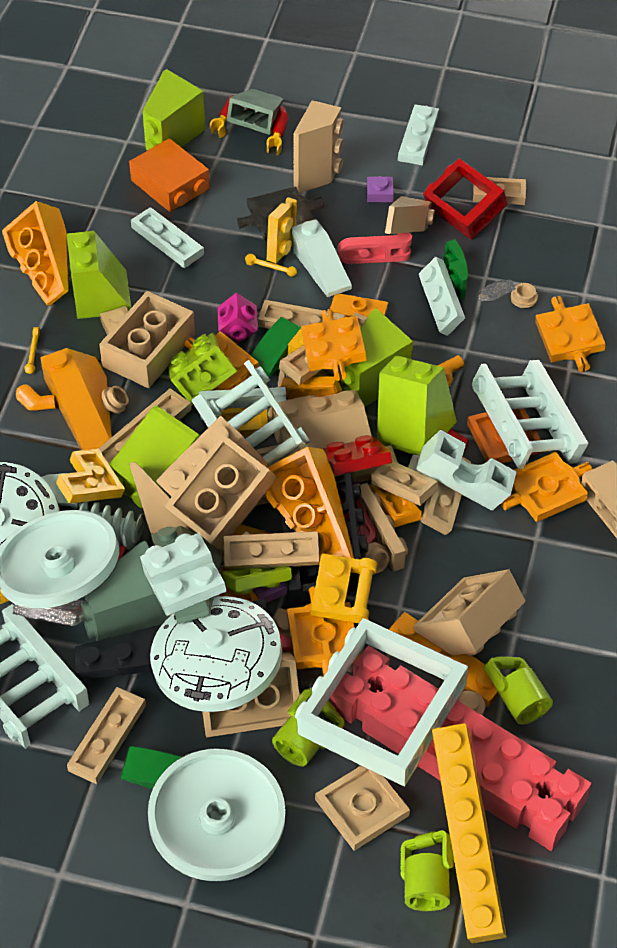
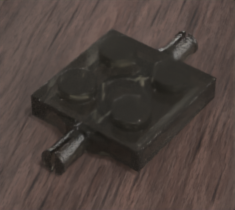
(264, 205)

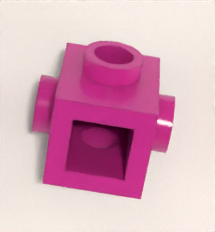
(237, 318)

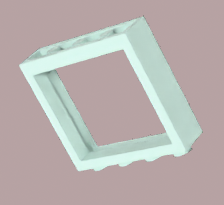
(358, 750)

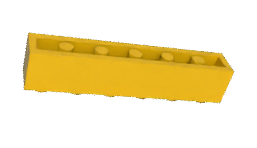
(469, 834)

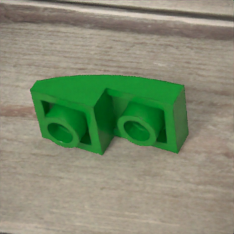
(457, 266)
(274, 345)
(146, 766)

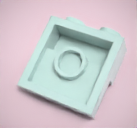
(182, 573)

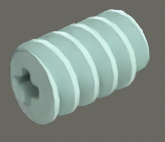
(126, 529)

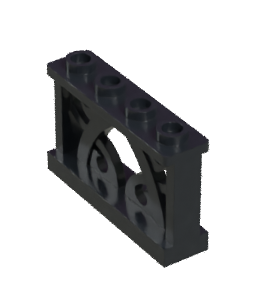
(304, 574)

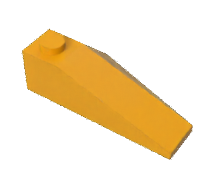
(40, 246)
(78, 387)
(310, 499)

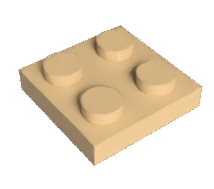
(362, 806)

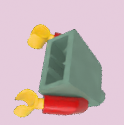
(255, 111)

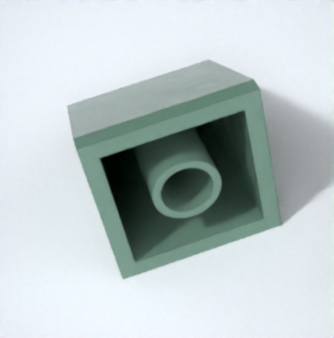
(123, 600)

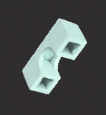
(484, 483)

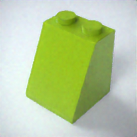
(173, 111)
(96, 275)
(381, 344)
(412, 404)
(154, 447)

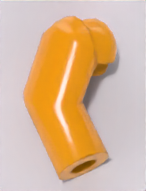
(451, 366)
(32, 400)

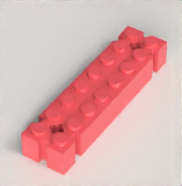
(513, 776)

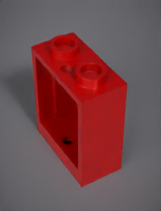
(481, 214)

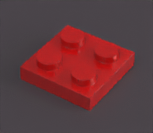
(357, 455)

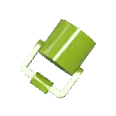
(520, 689)
(295, 747)
(427, 873)

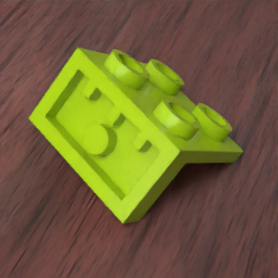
(200, 367)

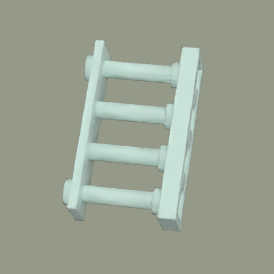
(542, 397)
(212, 410)
(50, 669)

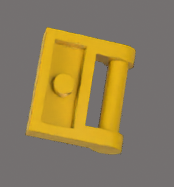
(333, 586)

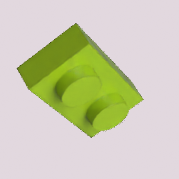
(244, 580)

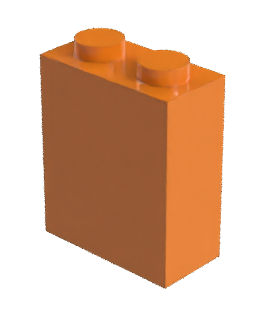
(169, 175)

